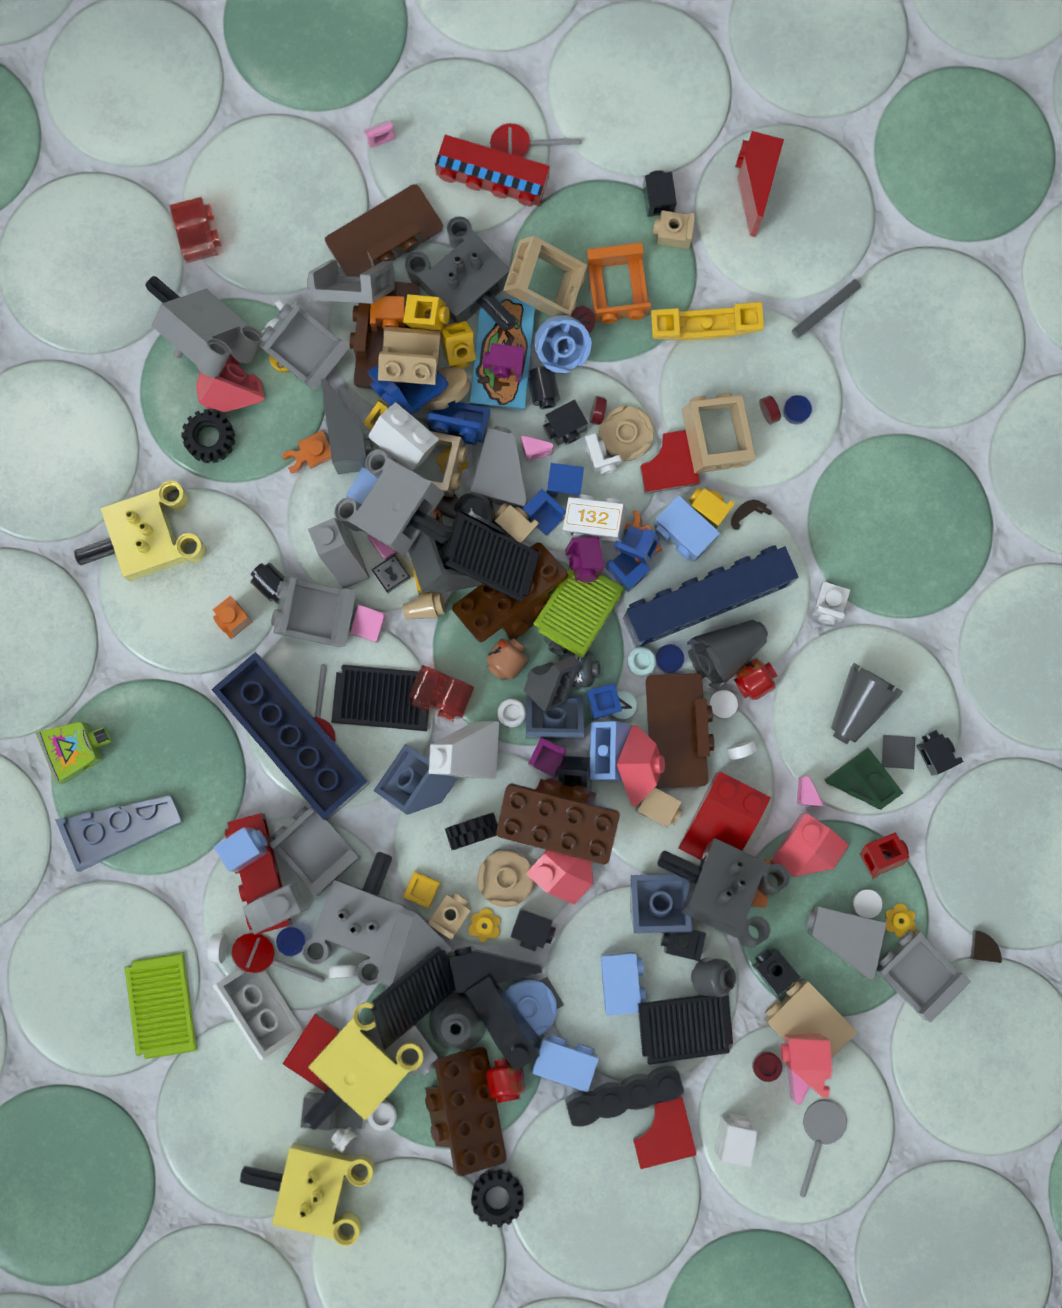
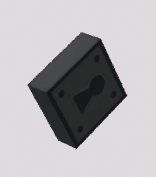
(391, 573)

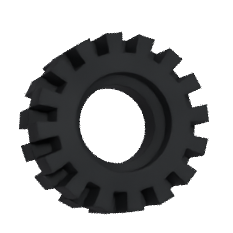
(203, 420)
(472, 831)
(502, 1215)

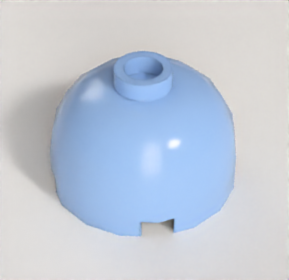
(562, 343)

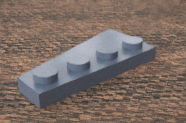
(108, 832)

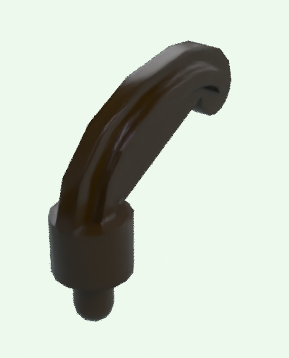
(746, 509)

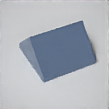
(558, 723)
(658, 903)

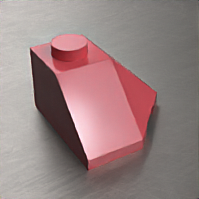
(230, 389)
(639, 765)
(809, 847)
(562, 875)
(810, 1059)

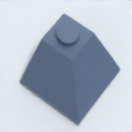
(410, 784)

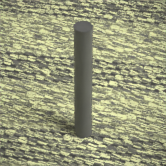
(826, 308)

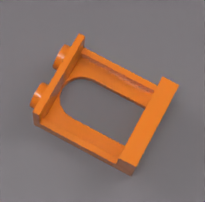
(613, 256)

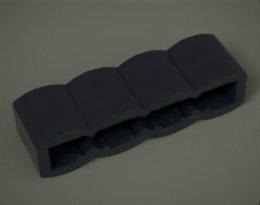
(616, 1098)

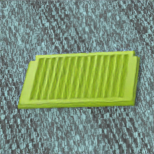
(582, 604)
(160, 1006)

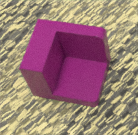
(546, 757)

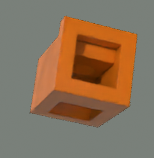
(387, 312)
(231, 617)

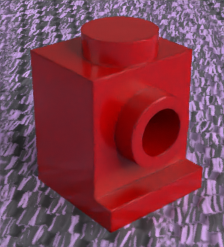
(889, 845)

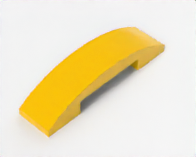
(708, 323)

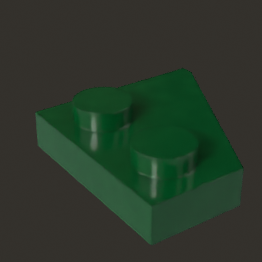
(866, 780)

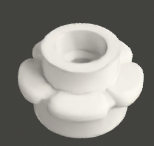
(343, 1140)

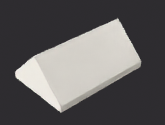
(258, 1011)

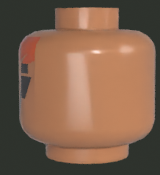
(507, 659)

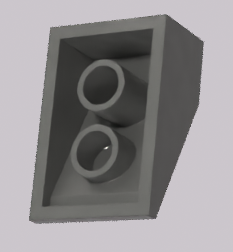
(346, 437)
(431, 568)

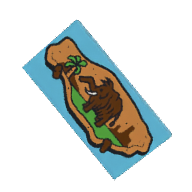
(485, 387)

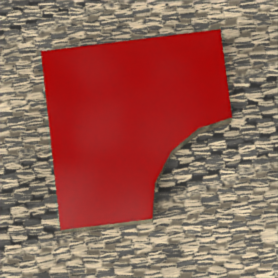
(671, 467)
(308, 1047)
(667, 1136)

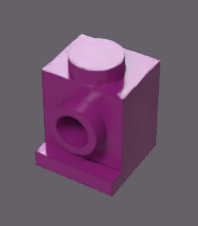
(505, 361)
(585, 558)

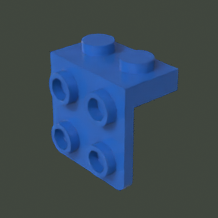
(408, 395)
(460, 420)

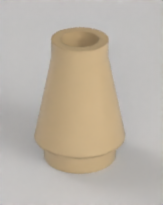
(425, 607)

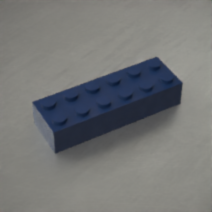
(709, 597)
(290, 736)

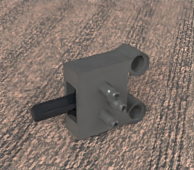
(464, 277)
(726, 887)

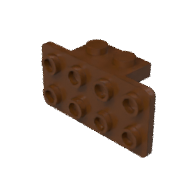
(384, 232)
(367, 343)
(488, 610)
(680, 728)
(558, 820)
(464, 1112)

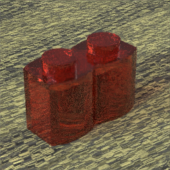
(194, 229)
(440, 693)

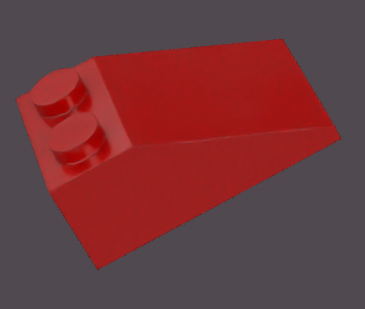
(757, 167)
(725, 813)

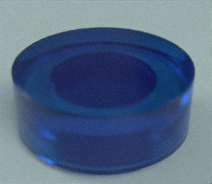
(797, 409)
(669, 658)
(291, 941)

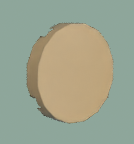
(456, 390)
(626, 432)
(504, 878)

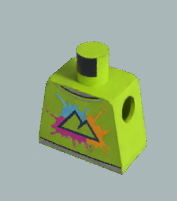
(72, 749)

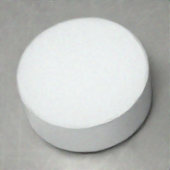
(723, 704)
(511, 713)
(742, 749)
(867, 903)
(217, 948)
(343, 971)
(383, 1116)

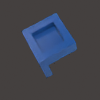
(564, 479)
(544, 511)
(638, 544)
(627, 570)
(603, 701)

